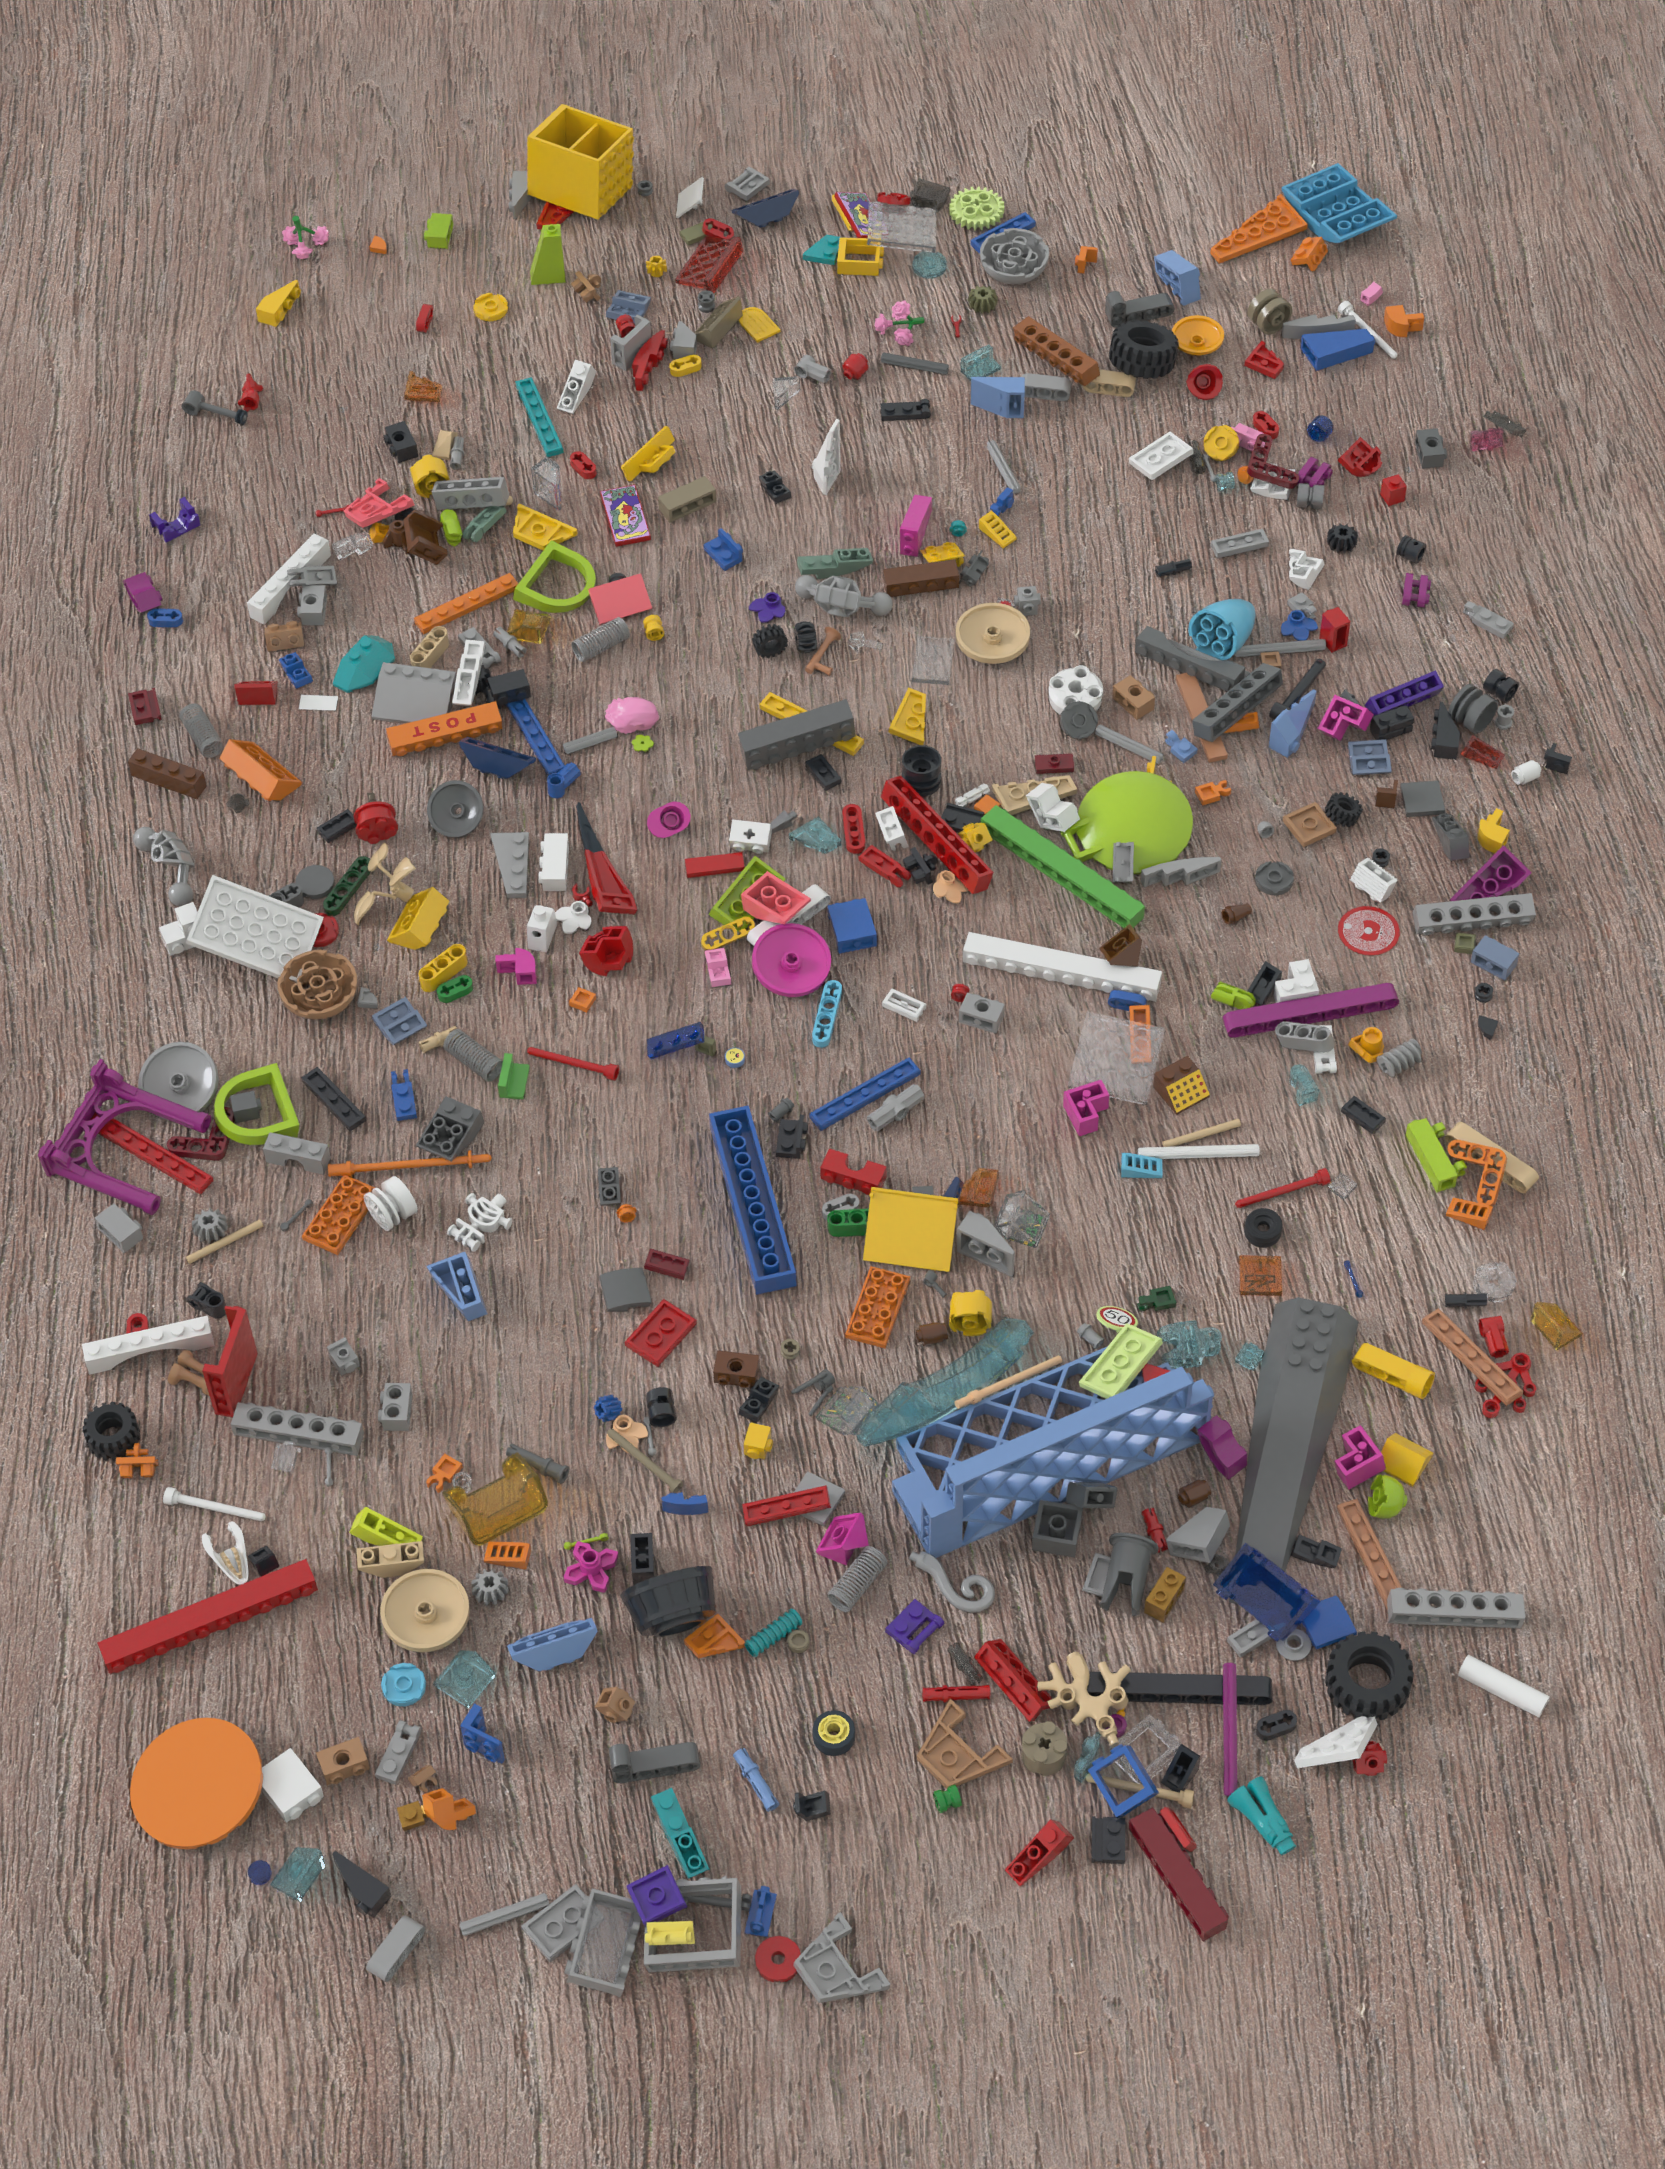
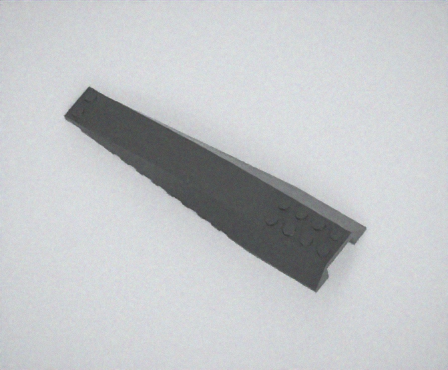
(1292, 1420)

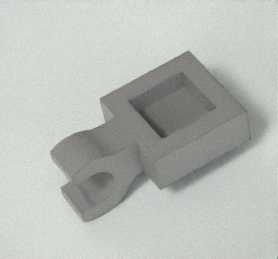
(1302, 603)

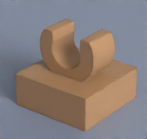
(421, 1776)

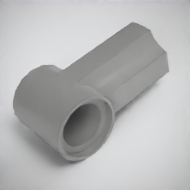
(808, 367)

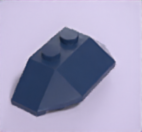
(768, 209)
(494, 759)

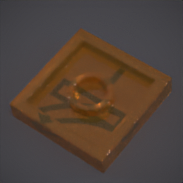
(1260, 1275)

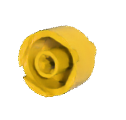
(426, 473)
(970, 1313)

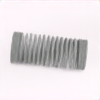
(621, 630)
(201, 746)
(458, 1044)
(872, 1562)

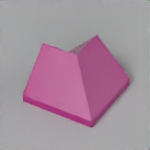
(843, 1537)

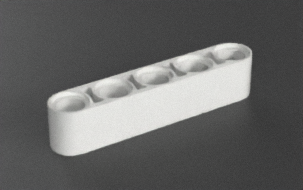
(818, 902)

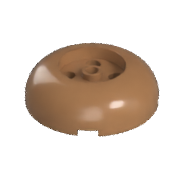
(329, 995)

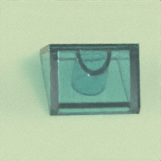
(465, 1677)
(299, 1872)

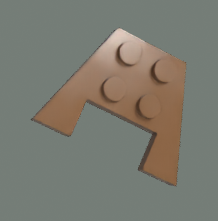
(951, 1758)

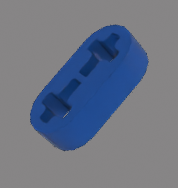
(165, 617)
(1122, 999)

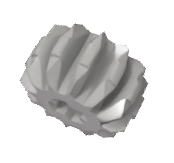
(209, 1225)
(490, 1586)

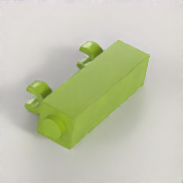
(1432, 1155)

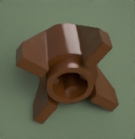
(396, 536)

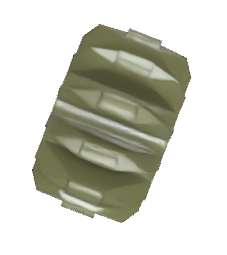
(982, 299)

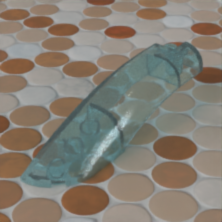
(934, 1396)

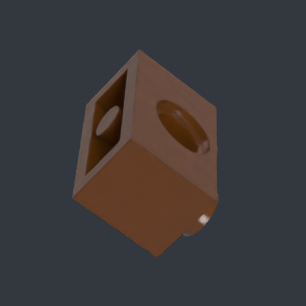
(729, 1361)

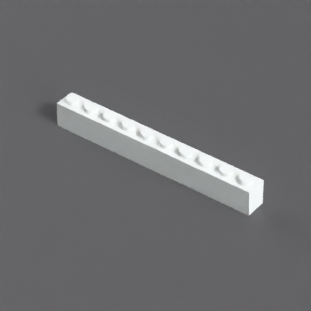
(1060, 966)

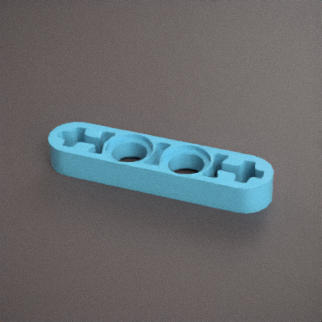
(824, 1013)

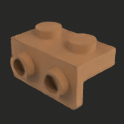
(284, 636)

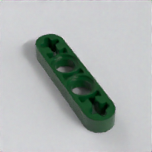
(343, 884)

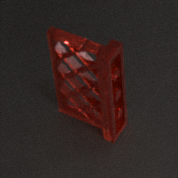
(720, 267)

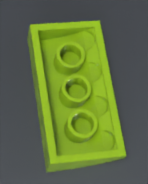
(730, 905)

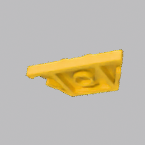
(540, 529)

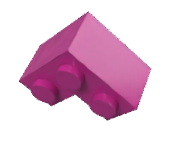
(1342, 714)
(1084, 1103)
(1362, 1458)

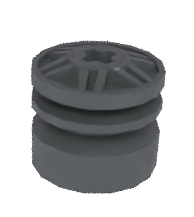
(1473, 708)

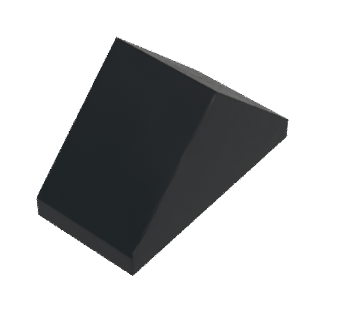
(1181, 1769)

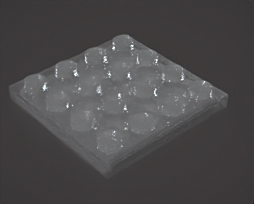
(901, 227)
(1119, 1054)

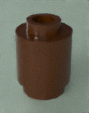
(931, 1333)
(1194, 1493)

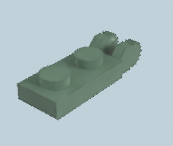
(483, 522)

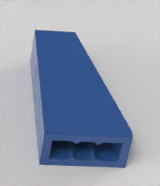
(1336, 347)

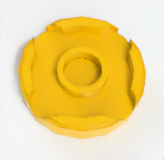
(490, 307)
(1221, 443)

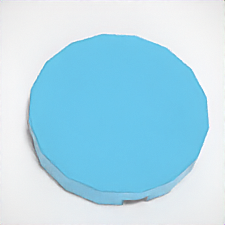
(403, 1684)

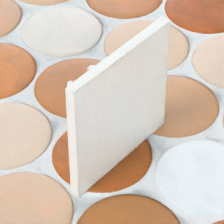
(690, 197)

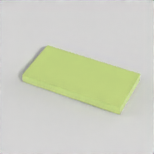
(1120, 1362)

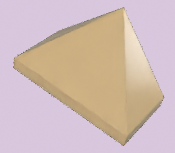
(444, 444)

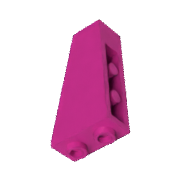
(915, 525)

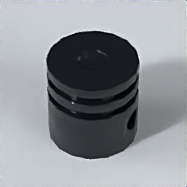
(1411, 549)

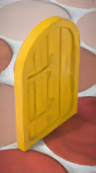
(758, 324)

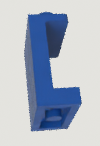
(852, 925)

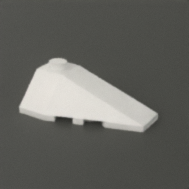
(827, 464)

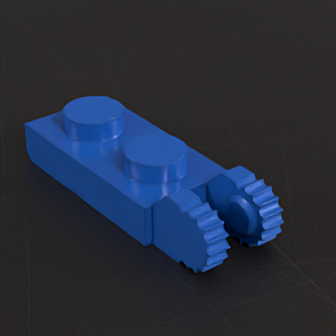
(403, 1097)

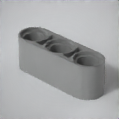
(1047, 387)
(1305, 1037)
(395, 1948)

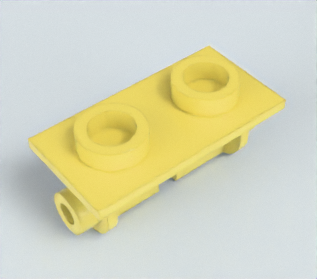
(670, 1933)

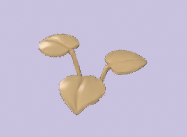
(397, 887)

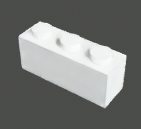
(554, 862)

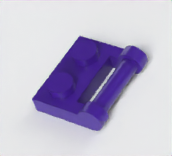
(909, 1622)

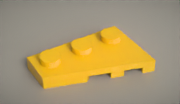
(910, 717)

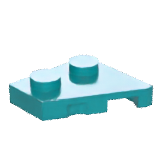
(824, 250)

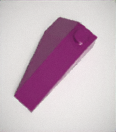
(1494, 878)

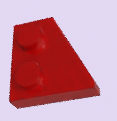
(1264, 361)

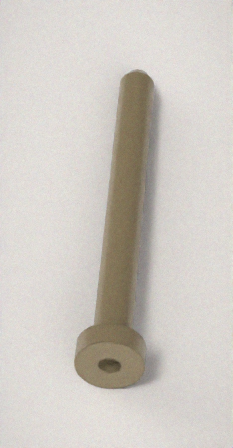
(675, 1485)

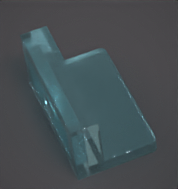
(979, 363)

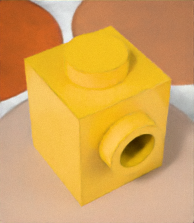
(757, 1441)

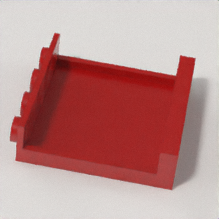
(229, 1379)

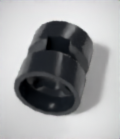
(1498, 684)
(661, 1407)

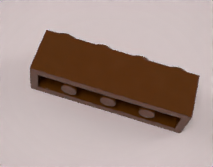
(921, 578)
(167, 773)

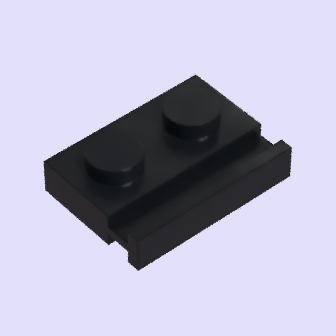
(959, 816)
(1108, 1840)

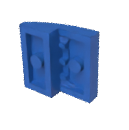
(1328, 1623)

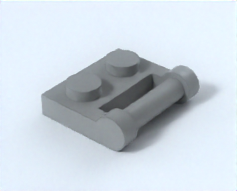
(753, 184)

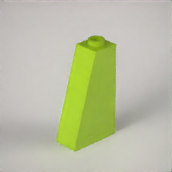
(548, 258)

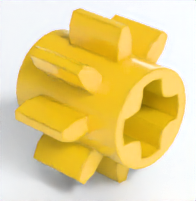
(656, 266)

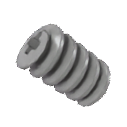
(1400, 1057)

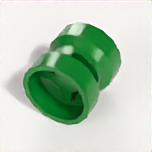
(946, 1799)

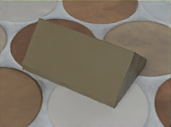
(719, 322)

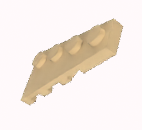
(1013, 796)

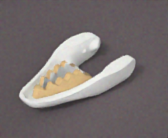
(233, 1560)

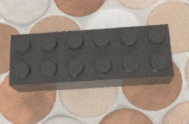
(797, 734)

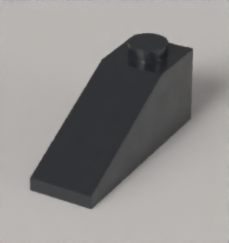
(366, 1890)

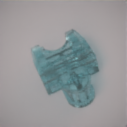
(1189, 1343)

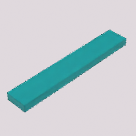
(539, 417)

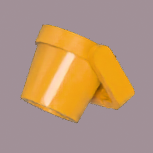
(1369, 1044)

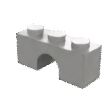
(310, 1154)

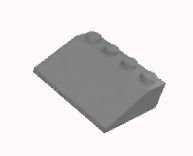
(412, 693)

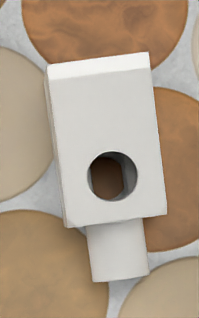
(543, 921)

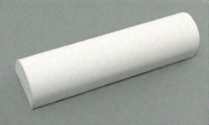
(1503, 1686)

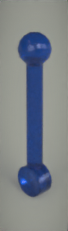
(1359, 1293)

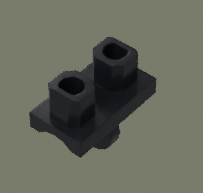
(923, 866)

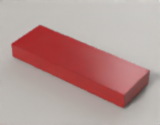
(714, 864)

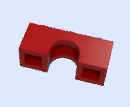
(836, 1170)

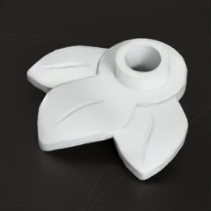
(572, 918)

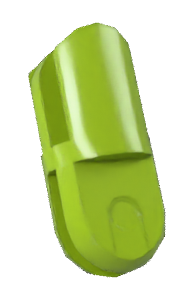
(451, 527)
(1233, 996)

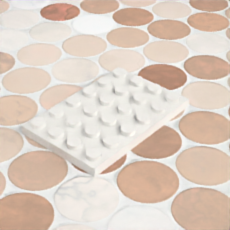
(252, 928)

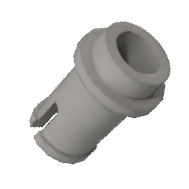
(1085, 1331)

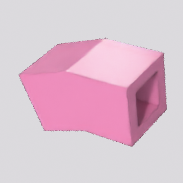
(1371, 294)

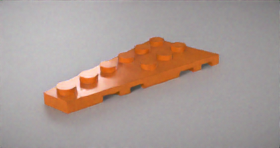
(1262, 228)

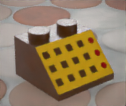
(1181, 1085)

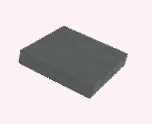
(1422, 798)

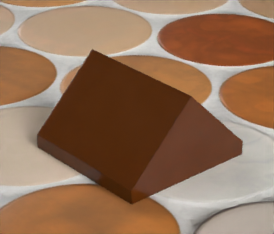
(1123, 948)

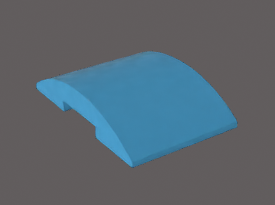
(1335, 204)

